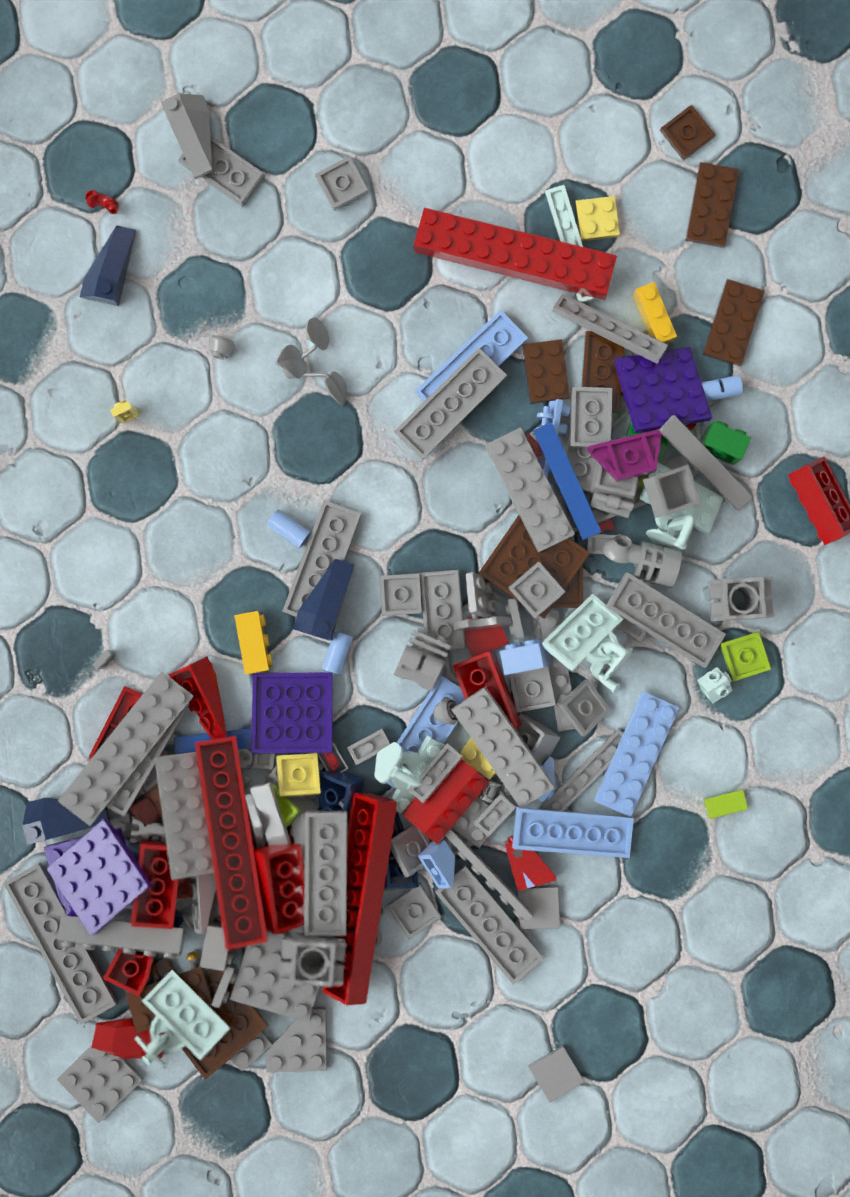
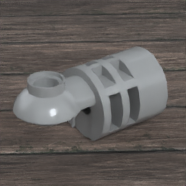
(651, 561)

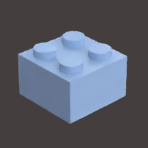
(524, 658)

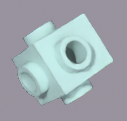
(715, 684)

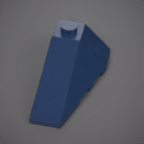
(108, 272)
(323, 605)
(338, 791)
(50, 819)
(394, 877)

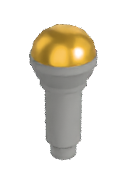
(192, 959)

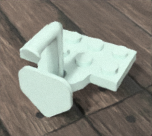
(682, 522)
(589, 637)
(390, 766)
(183, 1018)

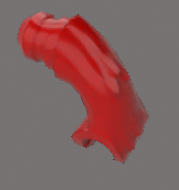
(95, 199)

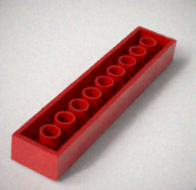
(514, 253)
(230, 843)
(366, 869)

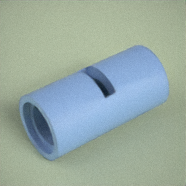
(723, 388)
(288, 528)
(337, 652)

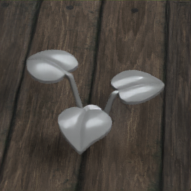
(294, 365)

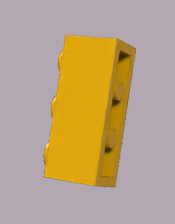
(654, 313)
(253, 642)

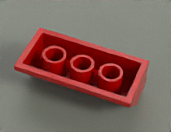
(822, 500)
(485, 671)
(447, 802)
(281, 886)
(157, 904)

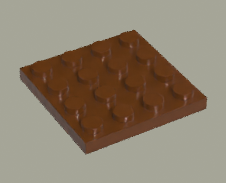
(518, 554)
(244, 1025)

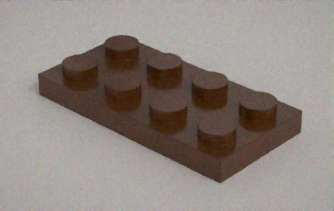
(712, 204)
(733, 322)
(599, 366)
(143, 1016)

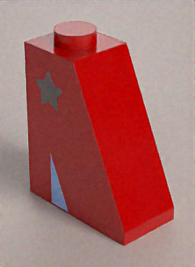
(527, 867)

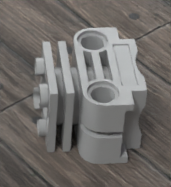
(754, 591)
(422, 660)
(327, 973)

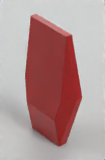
(118, 1039)

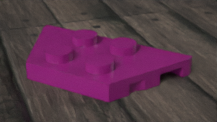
(628, 455)

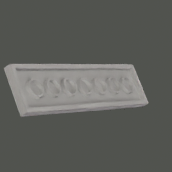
(125, 748)
(72, 967)

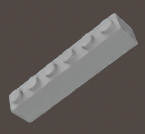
(123, 936)

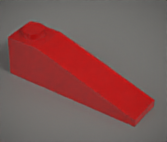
(202, 683)
(123, 705)
(129, 971)

